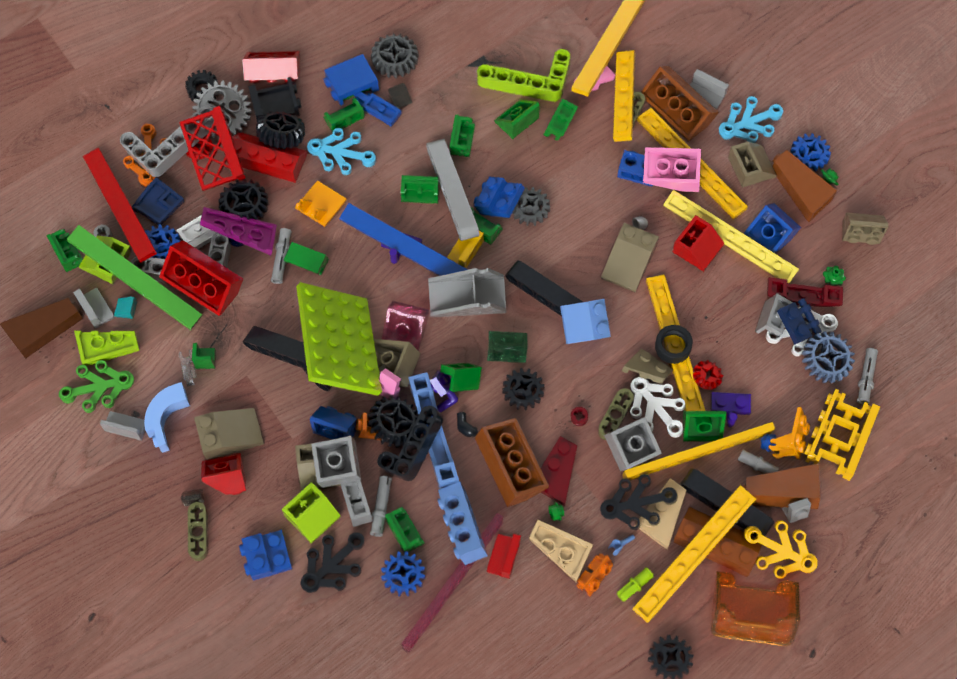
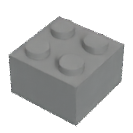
(632, 444)
(336, 461)

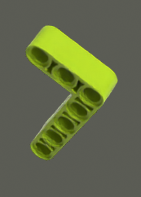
(528, 80)

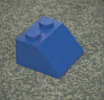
(772, 228)
(333, 424)

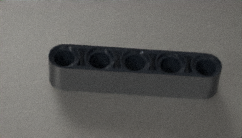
(539, 287)
(715, 496)

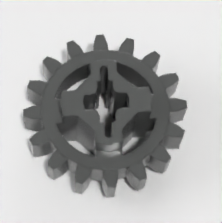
(530, 206)

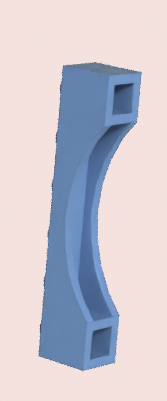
(439, 450)

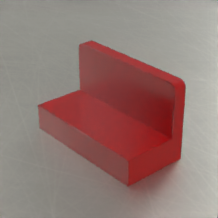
(504, 555)

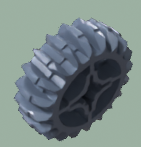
(828, 341)

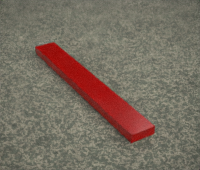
(119, 205)

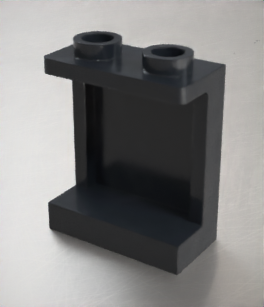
(275, 98)

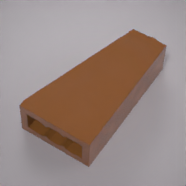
(803, 185)
(785, 487)

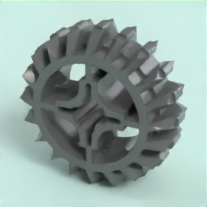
(383, 55)

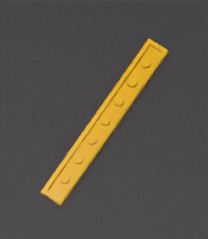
(606, 46)
(708, 178)
(667, 316)
(699, 451)
(694, 553)

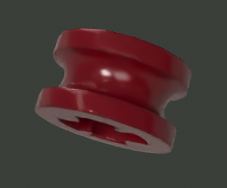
(576, 410)

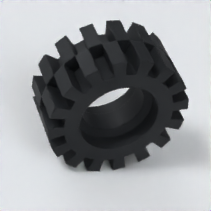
(197, 79)

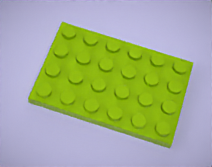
(338, 339)

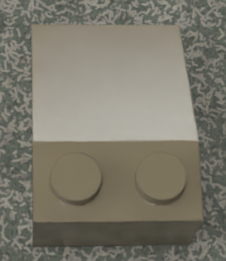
(630, 257)
(397, 357)
(228, 432)

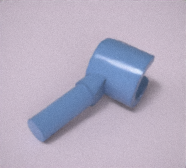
(618, 545)

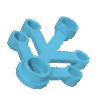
(749, 122)
(339, 150)

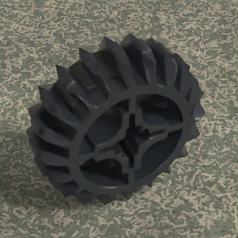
(280, 130)
(244, 192)
(384, 424)

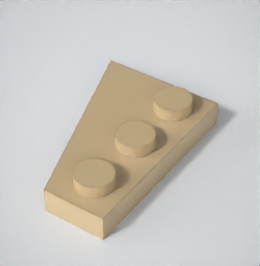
(668, 516)
(562, 548)

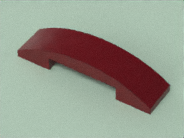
(815, 296)

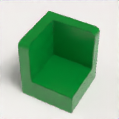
(203, 357)

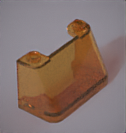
(755, 612)

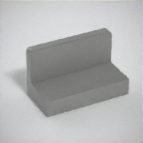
(709, 88)
(94, 307)
(769, 316)
(124, 425)

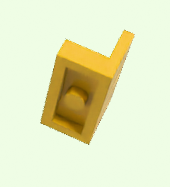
(465, 250)

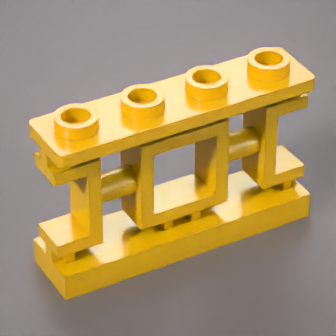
(857, 440)

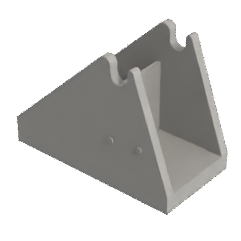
(467, 293)

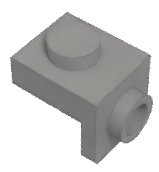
(797, 510)

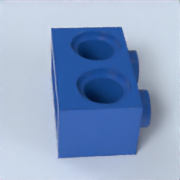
(636, 171)

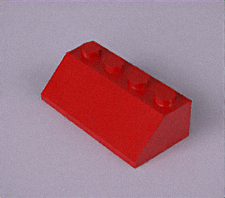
(269, 160)
(200, 277)

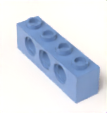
(473, 548)

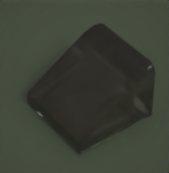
(399, 95)
(192, 496)

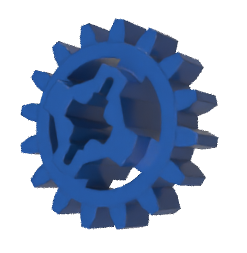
(819, 155)
(160, 240)
(395, 575)

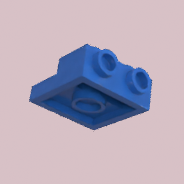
(498, 197)
(265, 555)

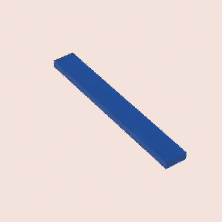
(402, 243)

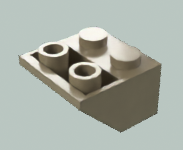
(750, 163)
(863, 228)
(306, 466)

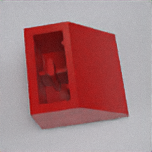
(698, 243)

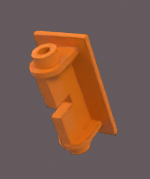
(600, 567)

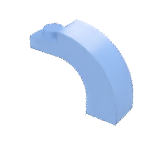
(160, 409)

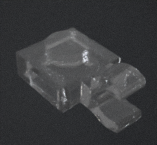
(189, 372)

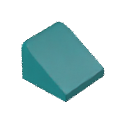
(125, 307)

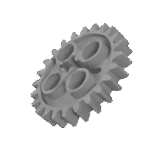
(231, 96)

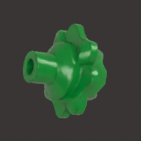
(830, 176)
(834, 276)

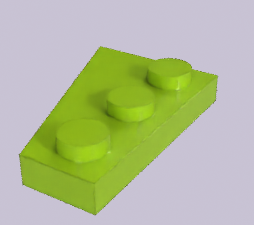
(105, 345)

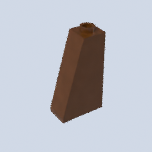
(42, 325)

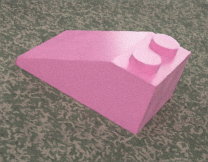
(673, 168)

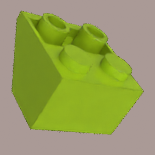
(97, 270)
(311, 512)

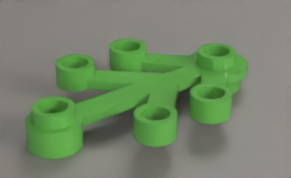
(99, 386)

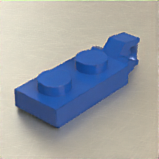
(378, 108)

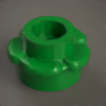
(556, 511)

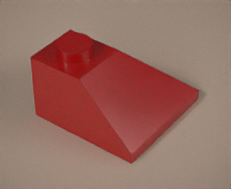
(224, 474)

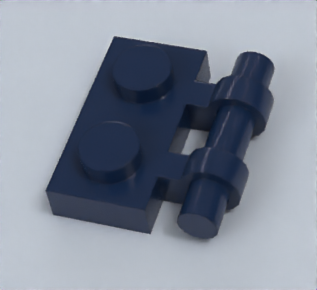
(795, 323)

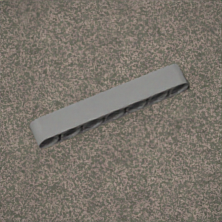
(452, 190)

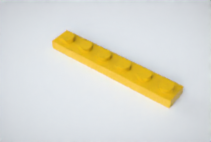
(624, 96)

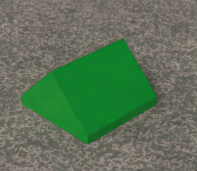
(518, 117)
(703, 426)

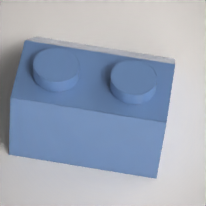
(585, 321)

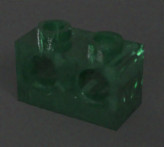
(507, 346)

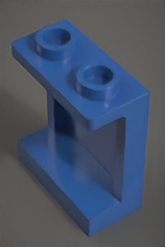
(350, 78)

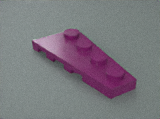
(250, 232)

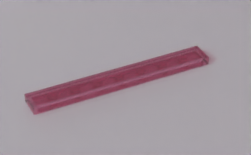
(448, 589)

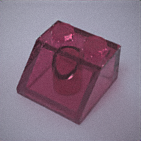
(405, 323)

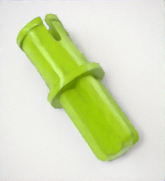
(635, 584)

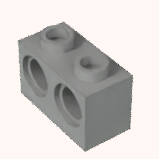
(356, 503)

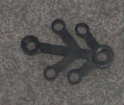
(635, 502)
(330, 565)

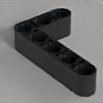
(279, 347)

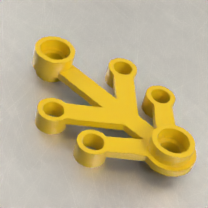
(784, 551)

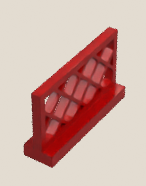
(228, 147)

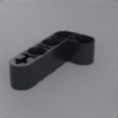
(413, 442)

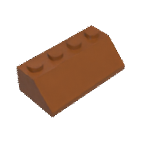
(678, 102)
(511, 461)
(731, 551)

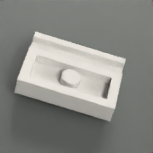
(195, 234)

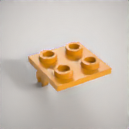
(321, 203)
(793, 443)

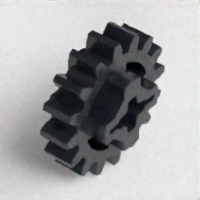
(526, 381)
(676, 663)

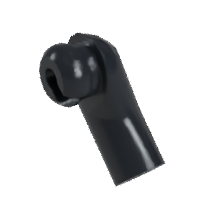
(464, 427)

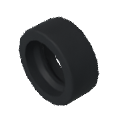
(672, 357)

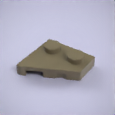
(648, 367)

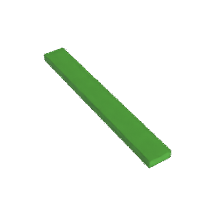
(134, 277)

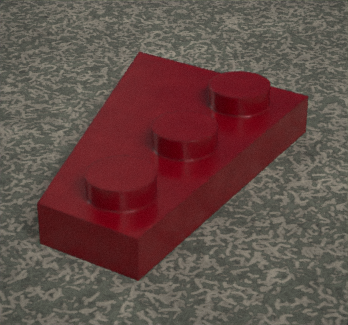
(558, 469)

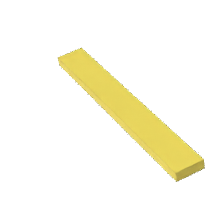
(733, 238)

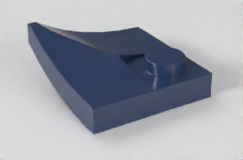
(158, 202)

